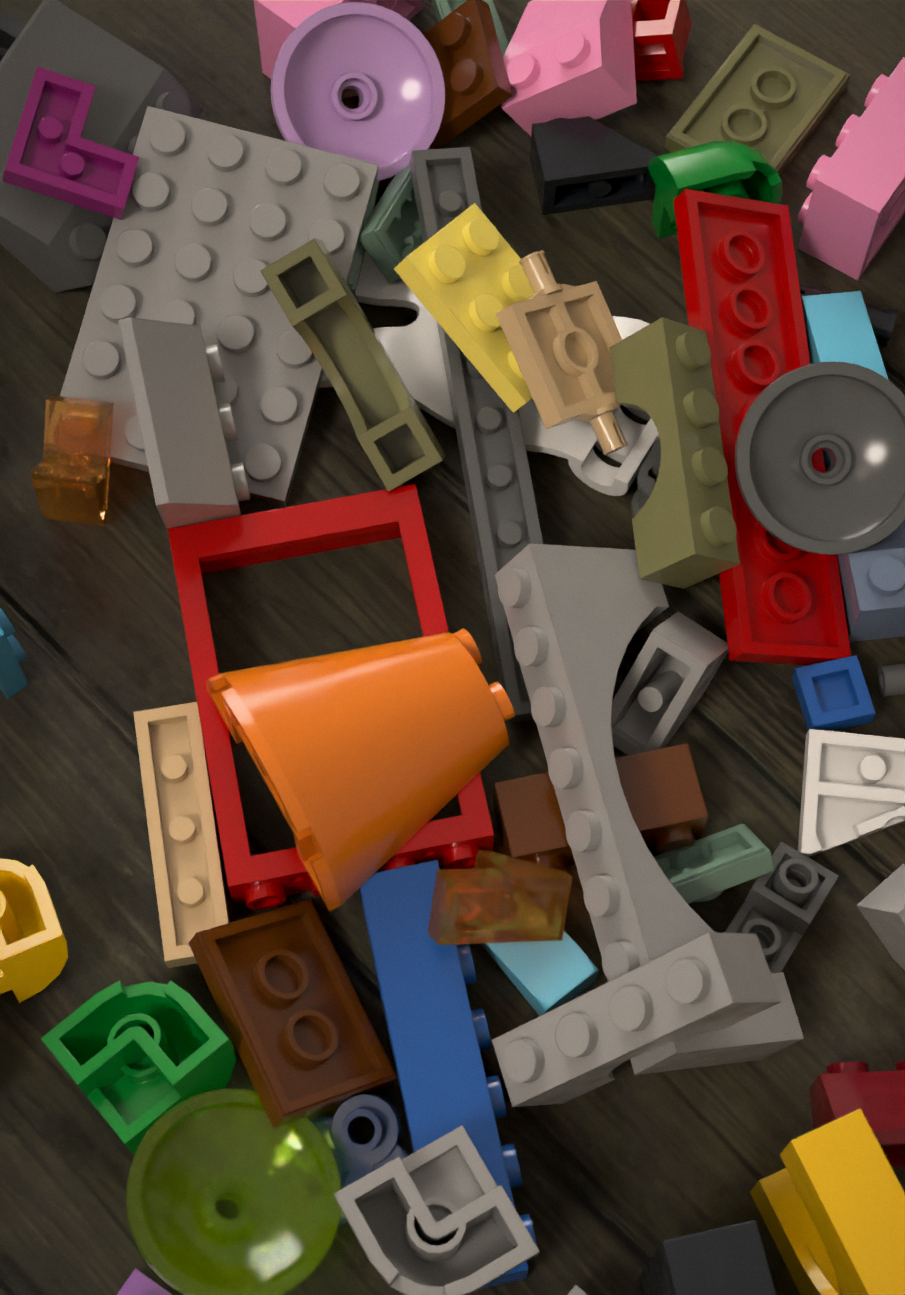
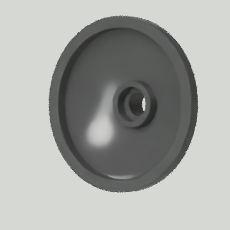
(860, 426)

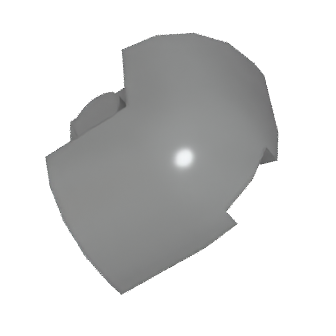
(436, 1220)

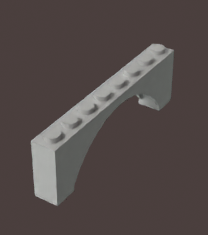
(569, 630)

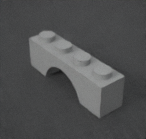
(665, 1000)

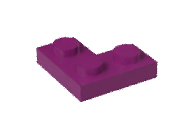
(55, 159)

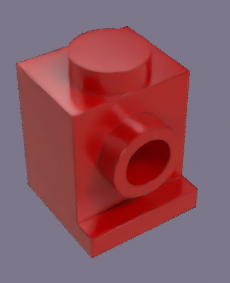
(660, 38)

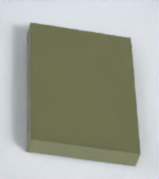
(762, 97)

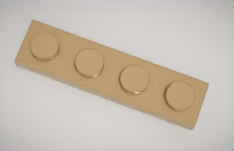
(180, 827)

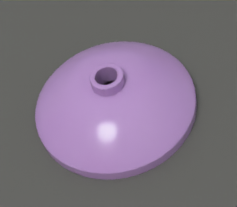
(379, 59)

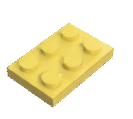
(464, 281)

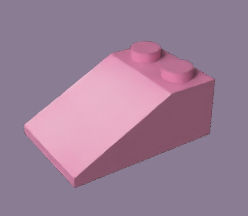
(570, 61)

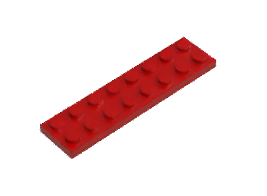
(748, 300)

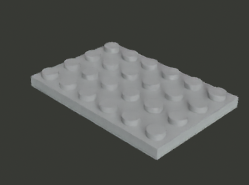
(190, 250)

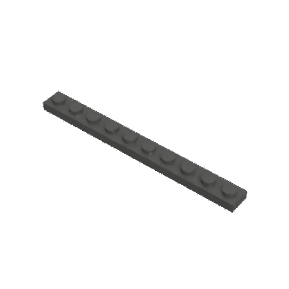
(486, 429)

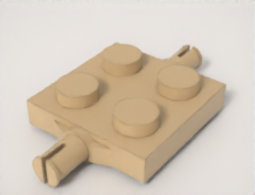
(564, 351)

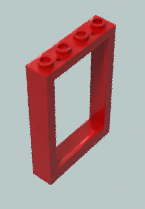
(280, 534)

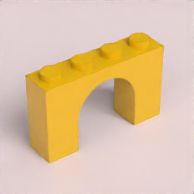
(837, 1212)

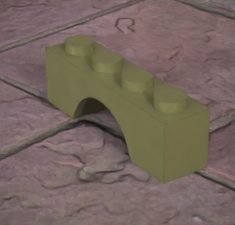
(355, 362)
(688, 519)

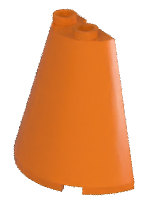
(365, 745)

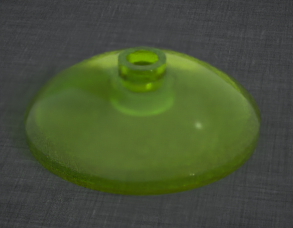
(227, 1149)

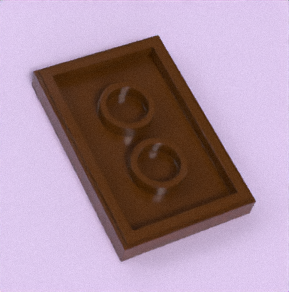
(292, 1012)

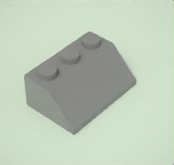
(182, 422)

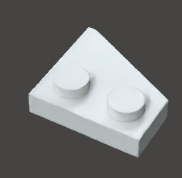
(849, 788)

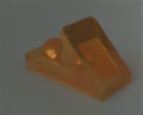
(76, 460)
(499, 902)

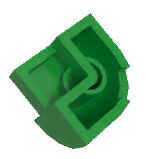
(713, 168)
(141, 1053)

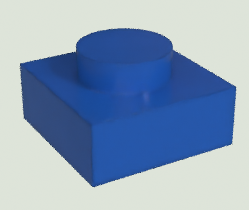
(833, 694)

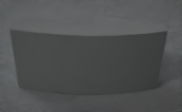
(783, 904)

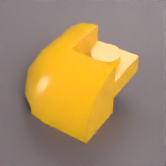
(30, 932)

